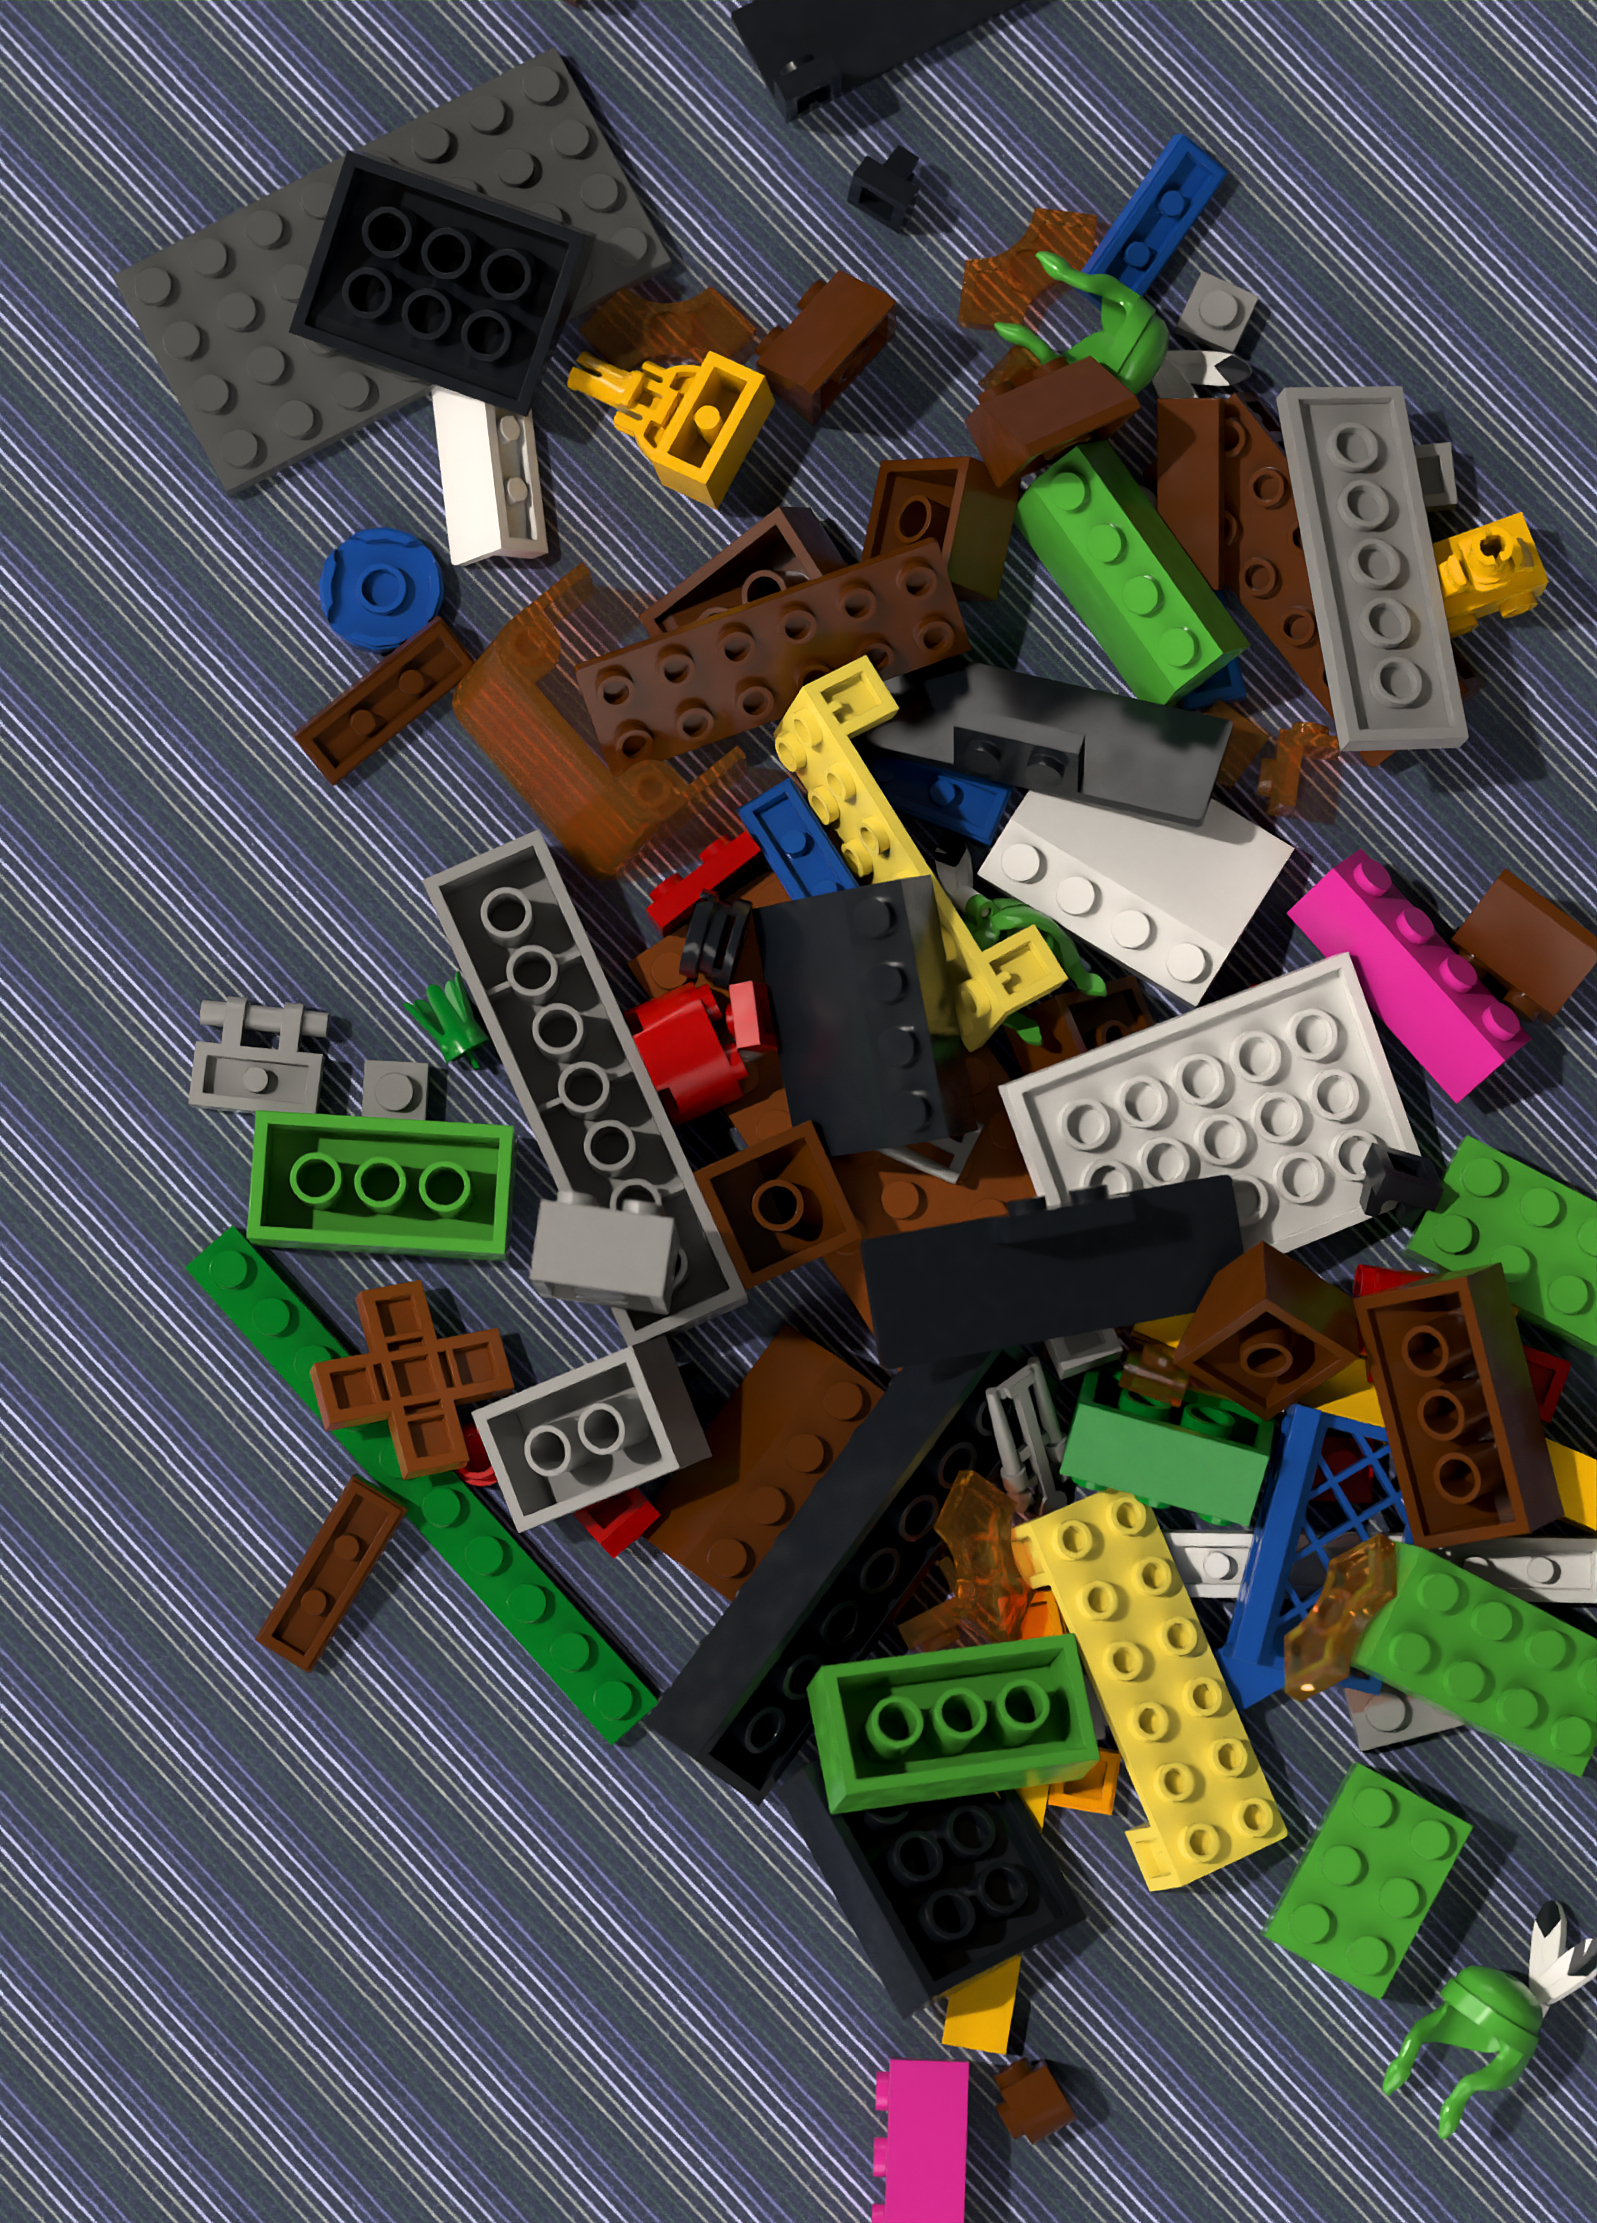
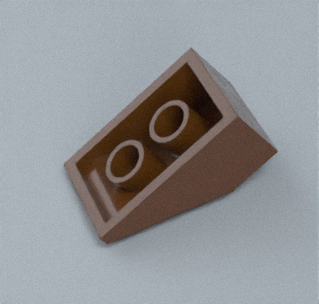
(768, 558)

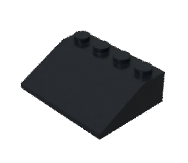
(441, 282)
(866, 1016)
(935, 1884)

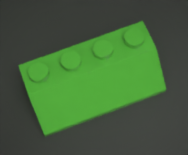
(1127, 575)

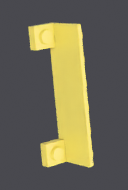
(878, 849)
(1153, 1685)

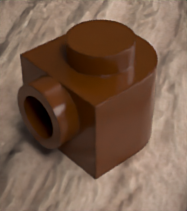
(1032, 2100)

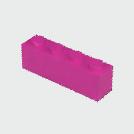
(1410, 975)
(924, 2140)

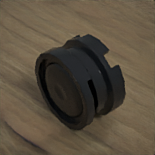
(708, 937)

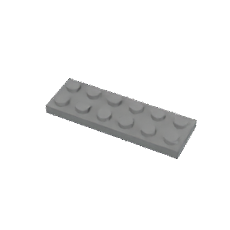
(1371, 568)

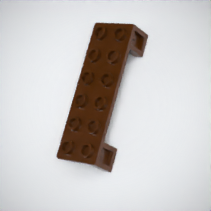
(1266, 550)
(759, 655)

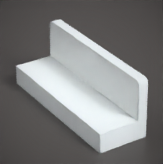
(488, 479)

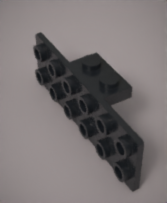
(1054, 738)
(1048, 1269)

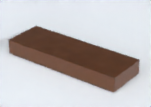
(1193, 479)
(384, 700)
(332, 1573)

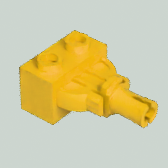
(685, 417)
(1489, 573)

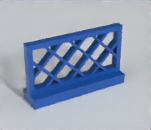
(1279, 1528)

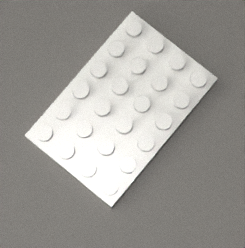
(1257, 1086)

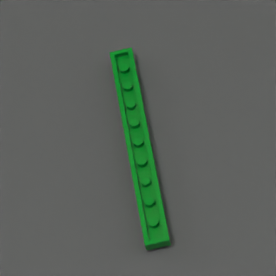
(439, 1502)

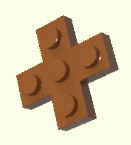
(411, 1379)

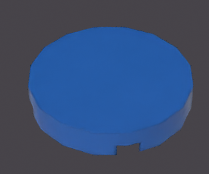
(380, 589)

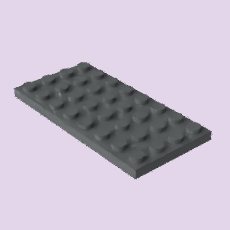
(228, 293)

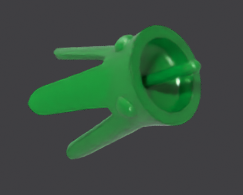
(450, 1020)

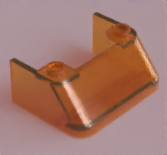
(595, 818)

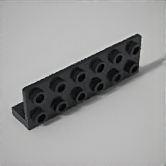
(830, 47)

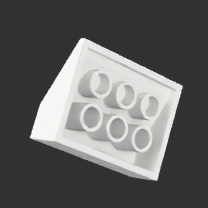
(1137, 886)

